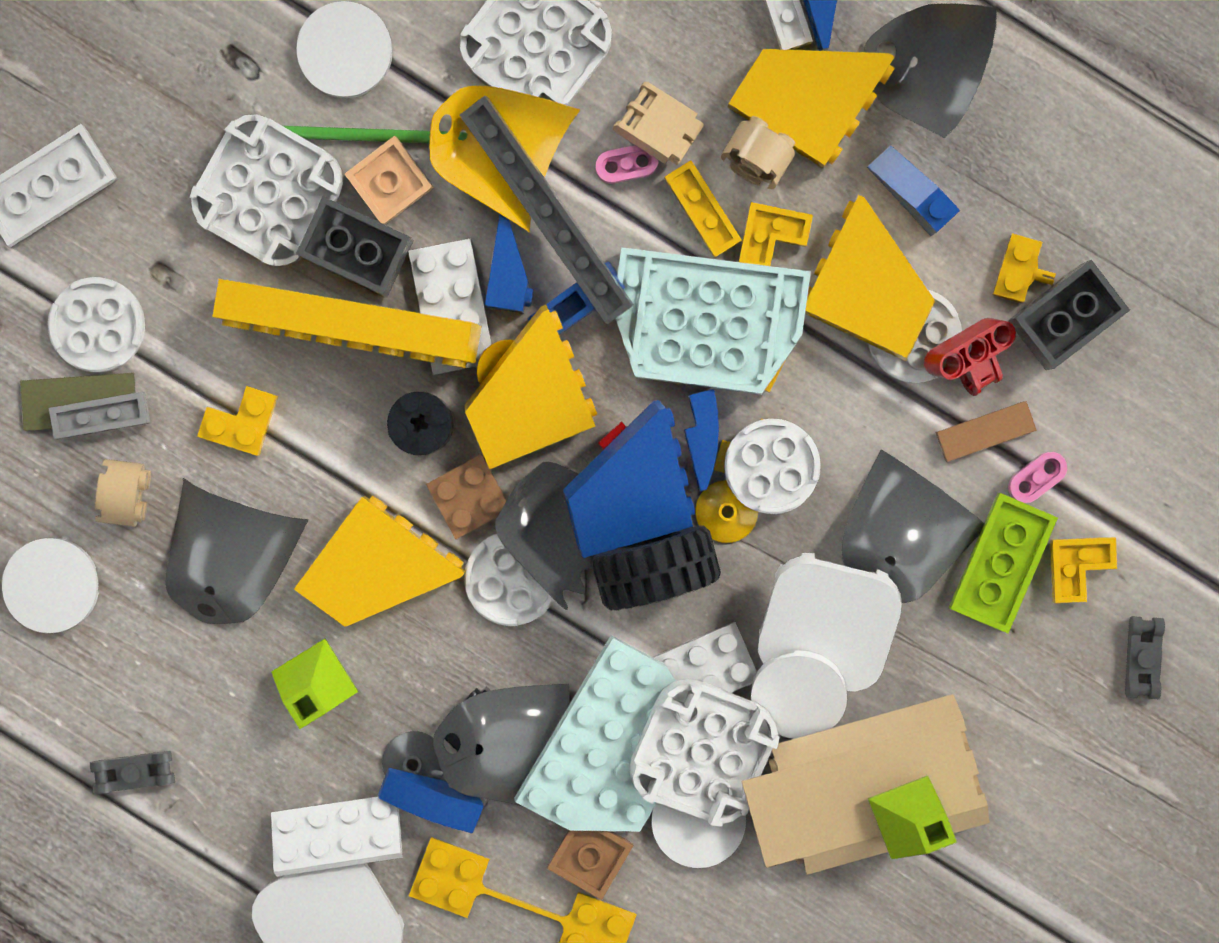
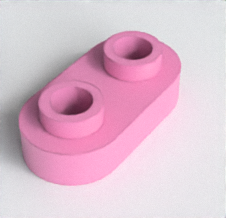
(625, 159)
(1037, 478)

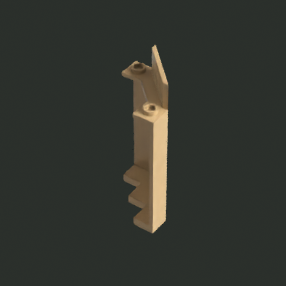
(820, 784)

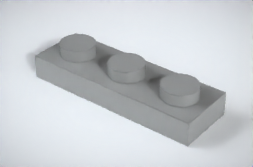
(99, 415)

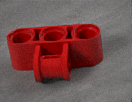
(980, 365)

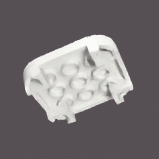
(537, 45)
(264, 188)
(832, 613)
(701, 750)
(327, 908)

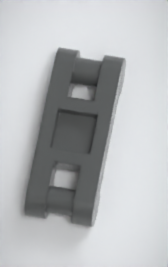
(1144, 657)
(132, 772)

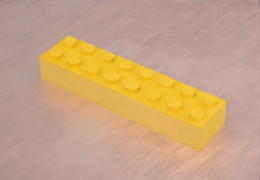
(349, 321)

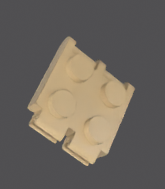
(660, 126)

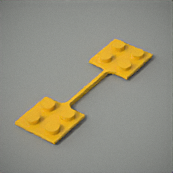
(454, 876)

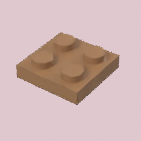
(467, 496)
(590, 859)

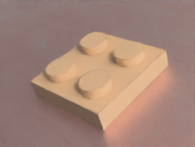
(389, 180)

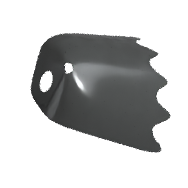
(542, 531)

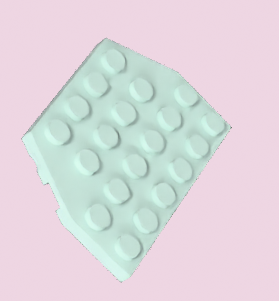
(709, 319)
(585, 765)

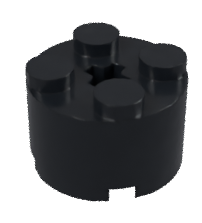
(404, 432)

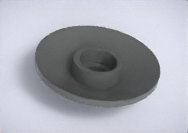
(412, 746)

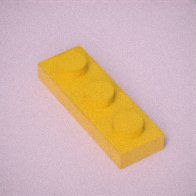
(702, 209)

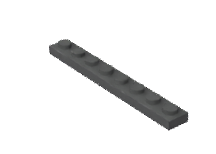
(546, 210)

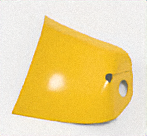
(464, 163)

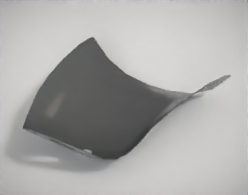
(951, 56)
(909, 520)
(230, 549)
(513, 731)

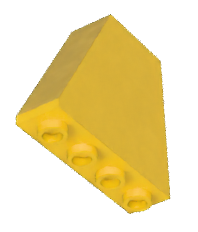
(811, 95)
(869, 285)
(530, 395)
(375, 565)

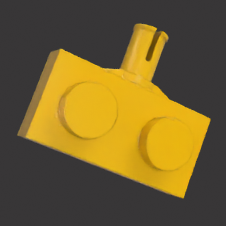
(1020, 269)

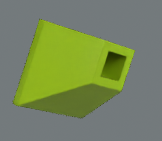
(313, 683)
(912, 819)

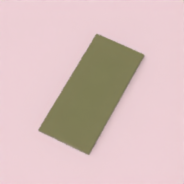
(43, 394)

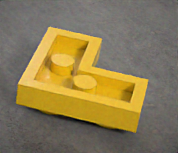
(772, 224)
(245, 430)
(1070, 561)

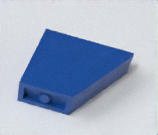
(631, 487)

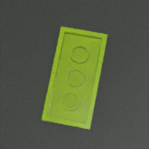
(1003, 562)

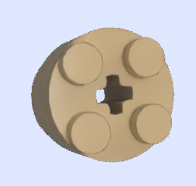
(759, 152)
(121, 493)

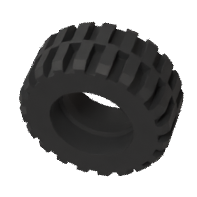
(656, 568)

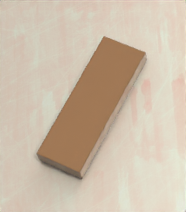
(986, 431)

